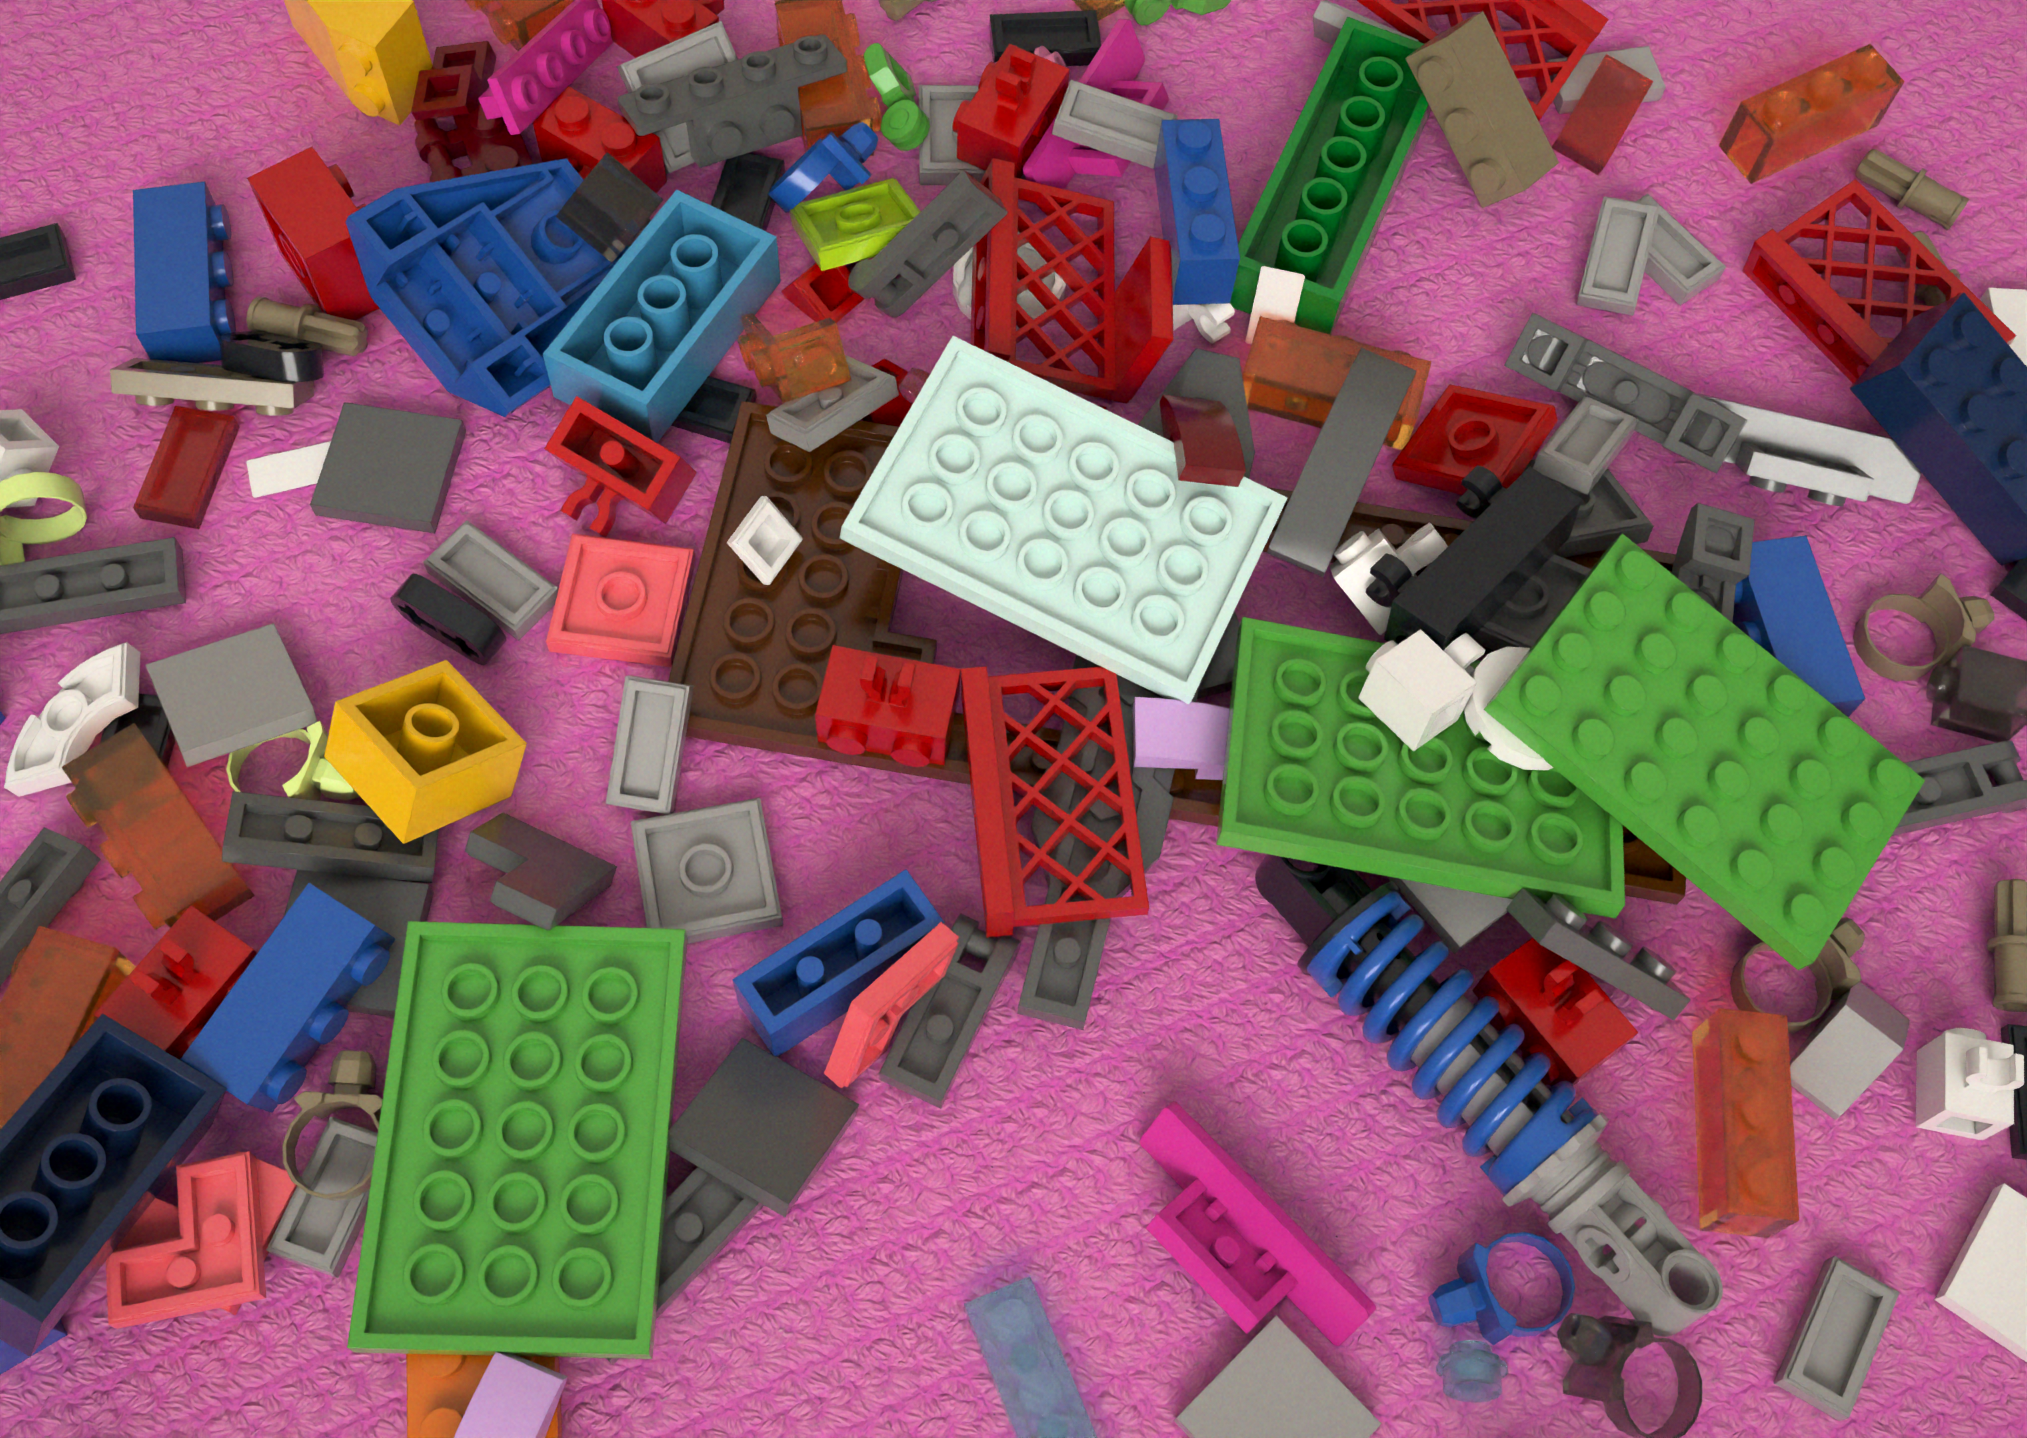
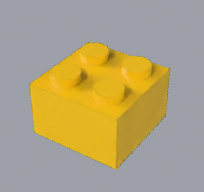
(424, 750)

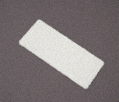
(1275, 297)
(286, 469)

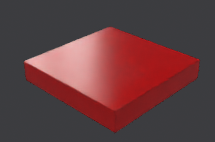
(1143, 317)
(1471, 431)

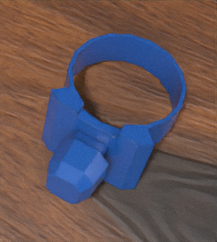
(831, 155)
(1471, 1297)

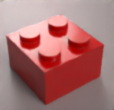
(307, 218)

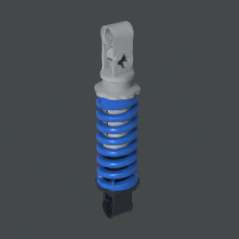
(1510, 1111)

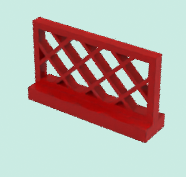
(1562, 24)
(996, 285)
(1831, 319)
(997, 817)

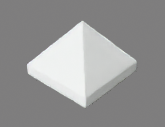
(764, 540)

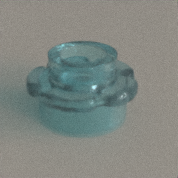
(1471, 1372)

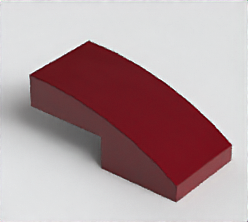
(454, 81)
(1203, 440)

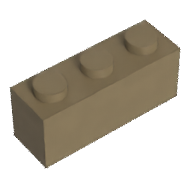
(1482, 110)

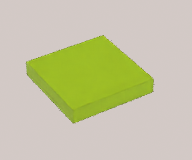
(853, 222)

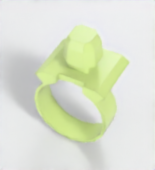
(17, 531)
(315, 776)

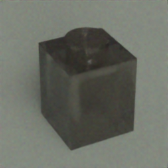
(610, 208)
(1979, 694)

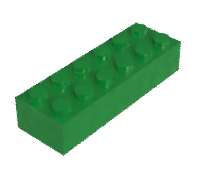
(1336, 174)

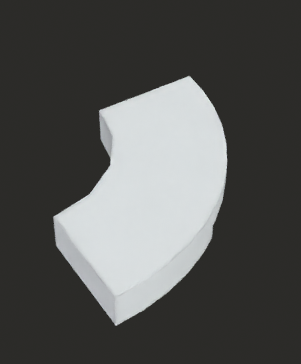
(71, 720)

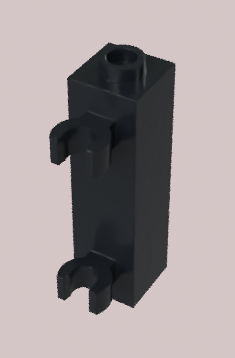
(1484, 565)

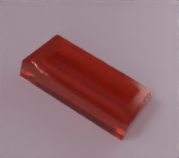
(1602, 114)
(186, 467)

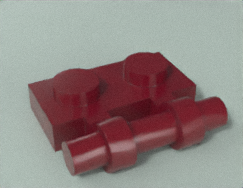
(481, 140)

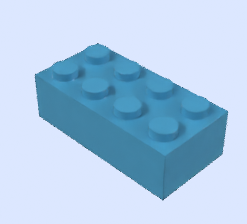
(664, 315)

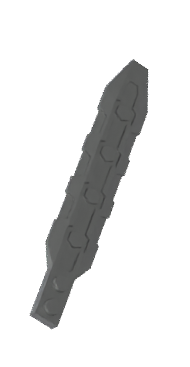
(1069, 953)

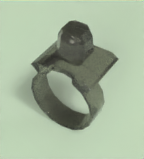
(1599, 1357)

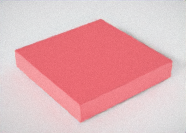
(621, 600)

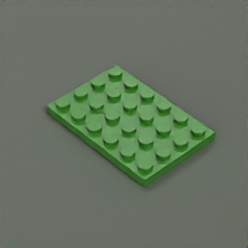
(1708, 750)
(1336, 787)
(523, 1143)

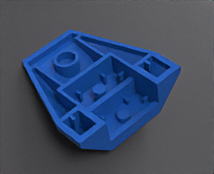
(480, 275)

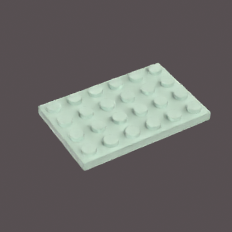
(1063, 521)

